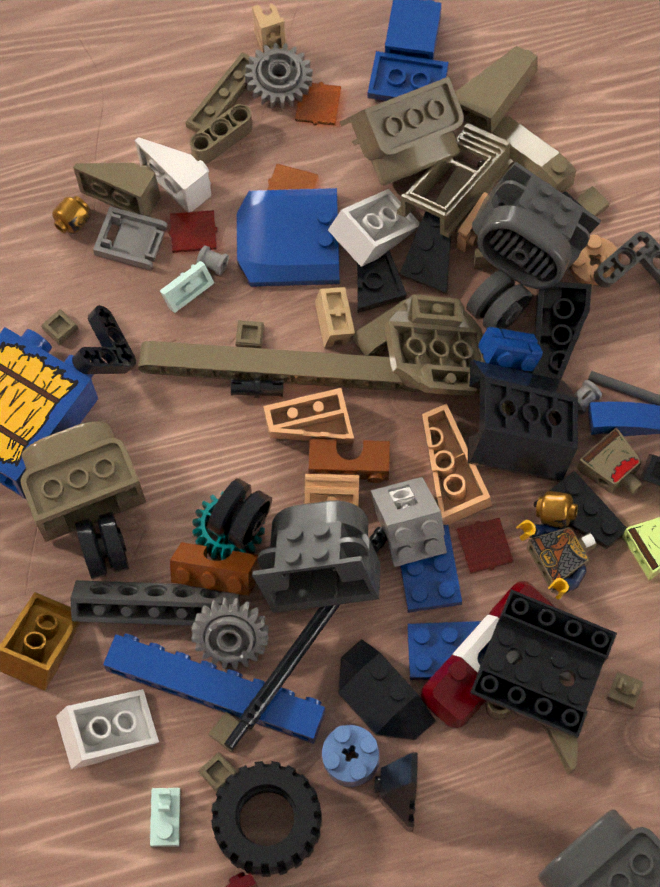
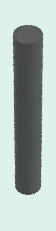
(624, 388)

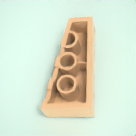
(456, 482)

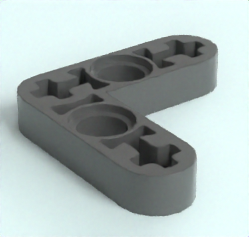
(643, 255)

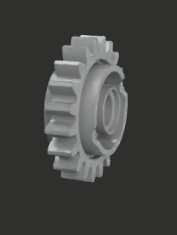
(283, 89)
(247, 630)

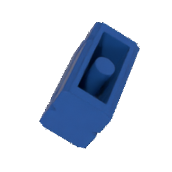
(510, 349)

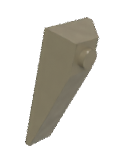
(536, 155)

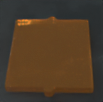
(319, 105)
(291, 178)

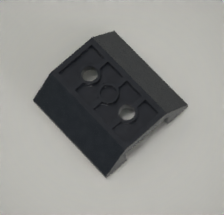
(525, 438)
(548, 645)

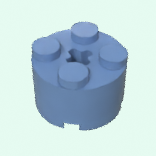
(348, 739)

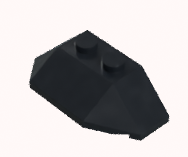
(381, 695)

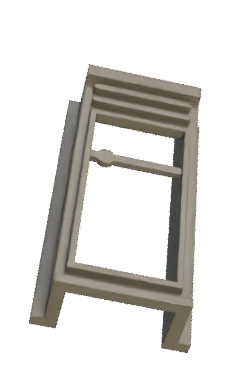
(479, 143)

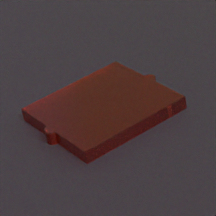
(193, 231)
(484, 545)

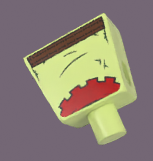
(645, 545)

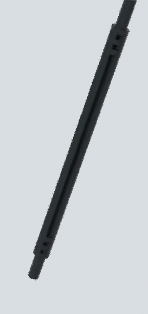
(290, 661)

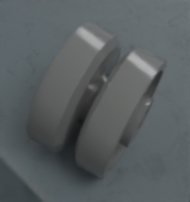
(499, 301)

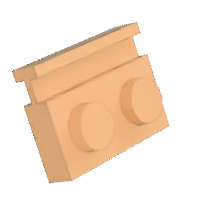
(466, 233)
(331, 487)

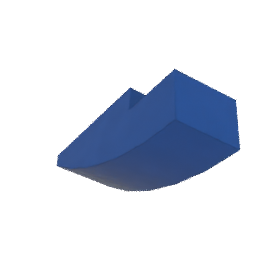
(627, 417)

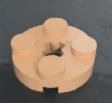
(596, 248)

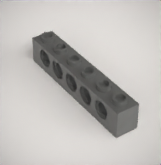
(141, 602)

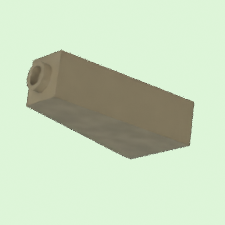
(496, 88)

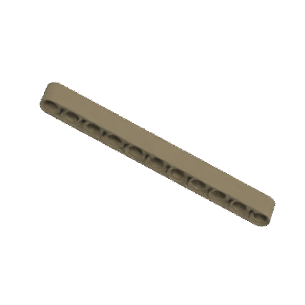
(269, 364)

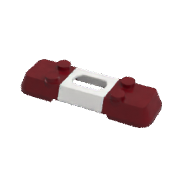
(450, 687)

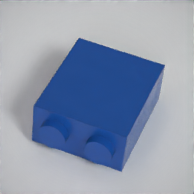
(413, 28)

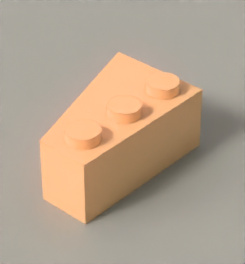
(310, 417)

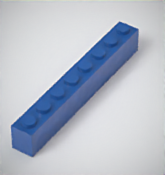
(211, 687)

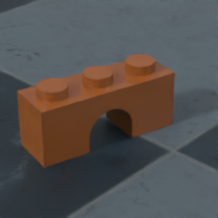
(370, 465)
(231, 575)

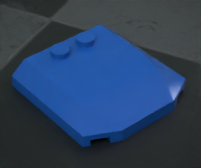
(287, 237)

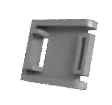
(135, 241)

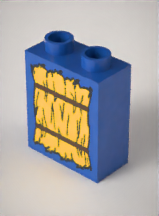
(36, 399)

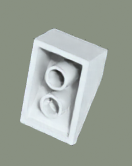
(176, 173)
(372, 227)
(106, 728)

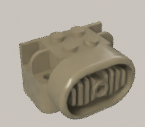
(409, 131)
(78, 478)

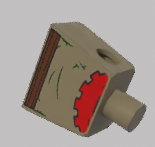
(612, 464)

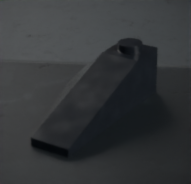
(558, 323)
(398, 788)

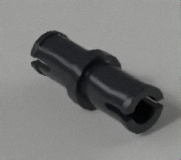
(257, 387)

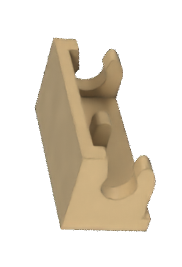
(268, 28)
(334, 316)

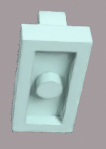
(187, 286)
(165, 817)

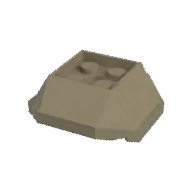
(433, 345)

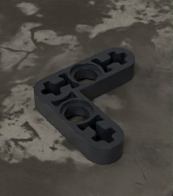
(115, 353)

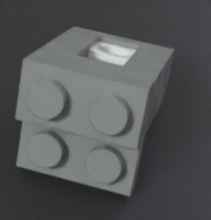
(410, 521)

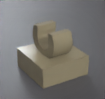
(625, 690)

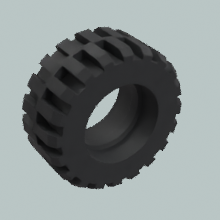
(255, 781)

